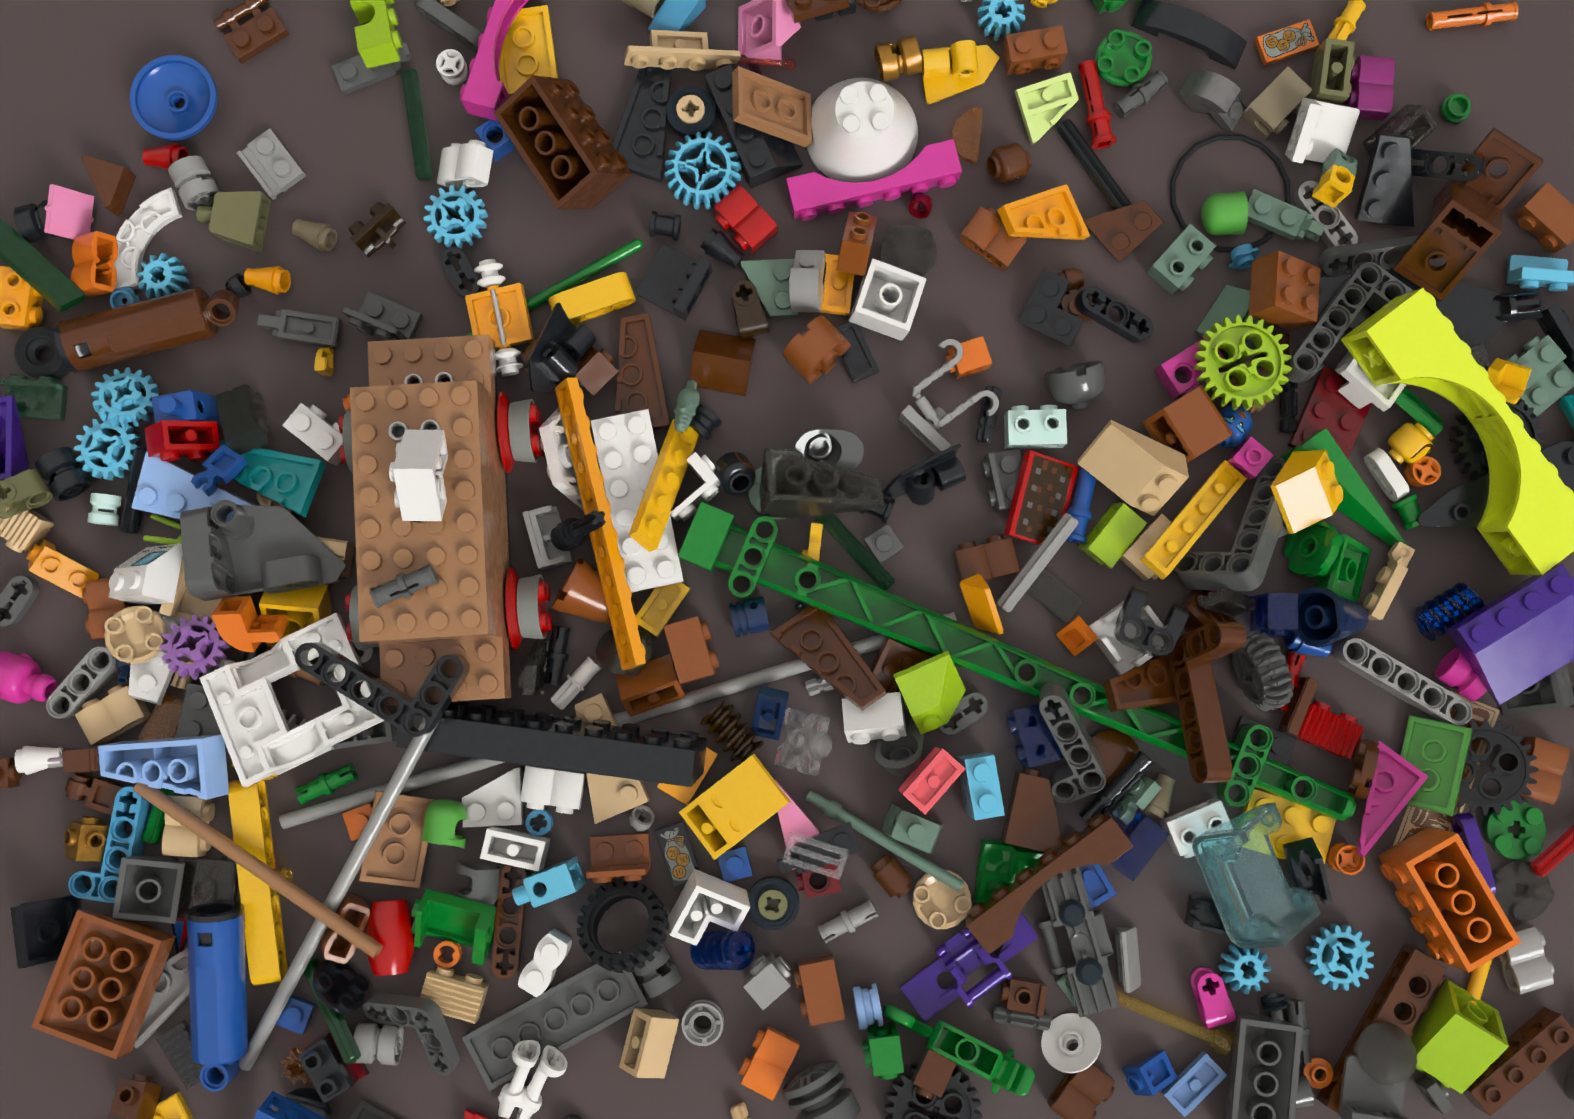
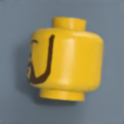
(1410, 443)

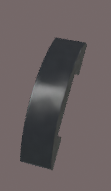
(1190, 28)

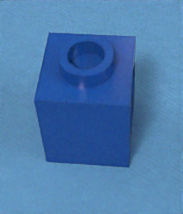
(487, 131)

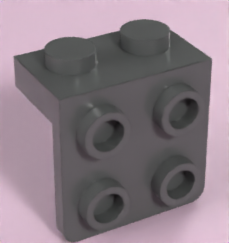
(1365, 1098)

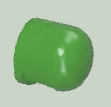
(1225, 213)
(441, 821)

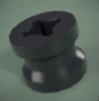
(705, 422)

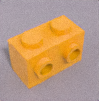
(18, 302)

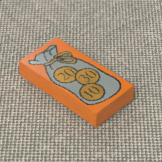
(1286, 42)

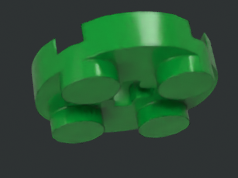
(1320, 560)
(1528, 840)

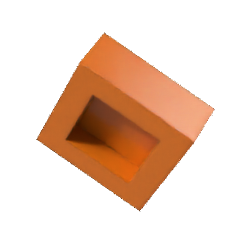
(1076, 635)
(357, 819)

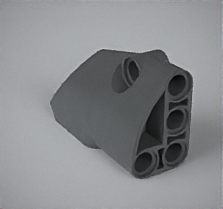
(252, 552)

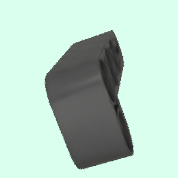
(1068, 739)

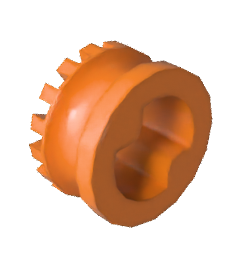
(438, 951)

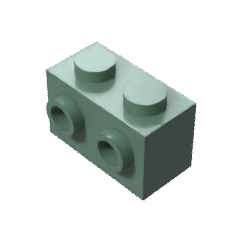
(1181, 259)

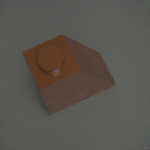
(1031, 813)

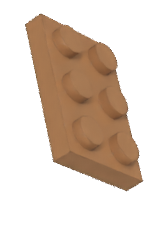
(771, 107)
(398, 851)

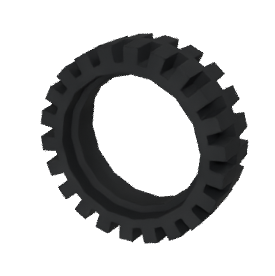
(643, 949)

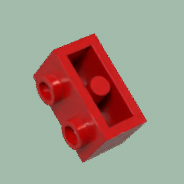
(182, 439)

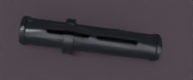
(1121, 783)

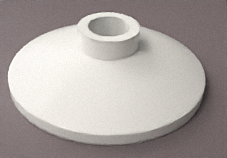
(1067, 1030)

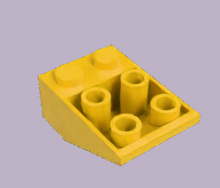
(734, 806)

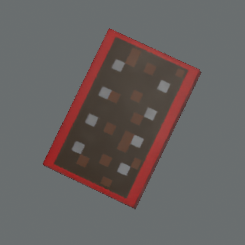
(1040, 497)

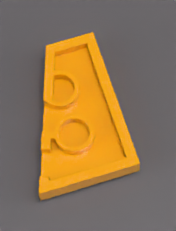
(1045, 216)

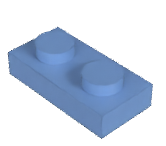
(1194, 1083)

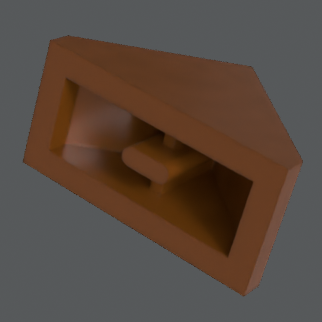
(111, 182)

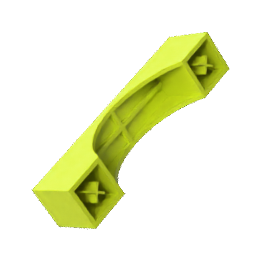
(1527, 504)

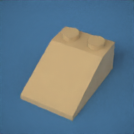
(1135, 467)

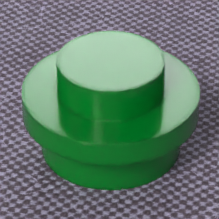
(1456, 108)

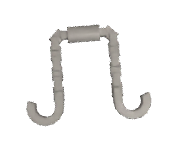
(925, 406)

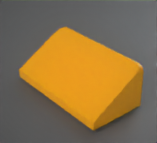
(981, 604)

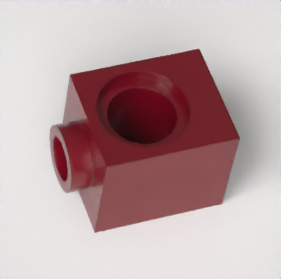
(829, 887)

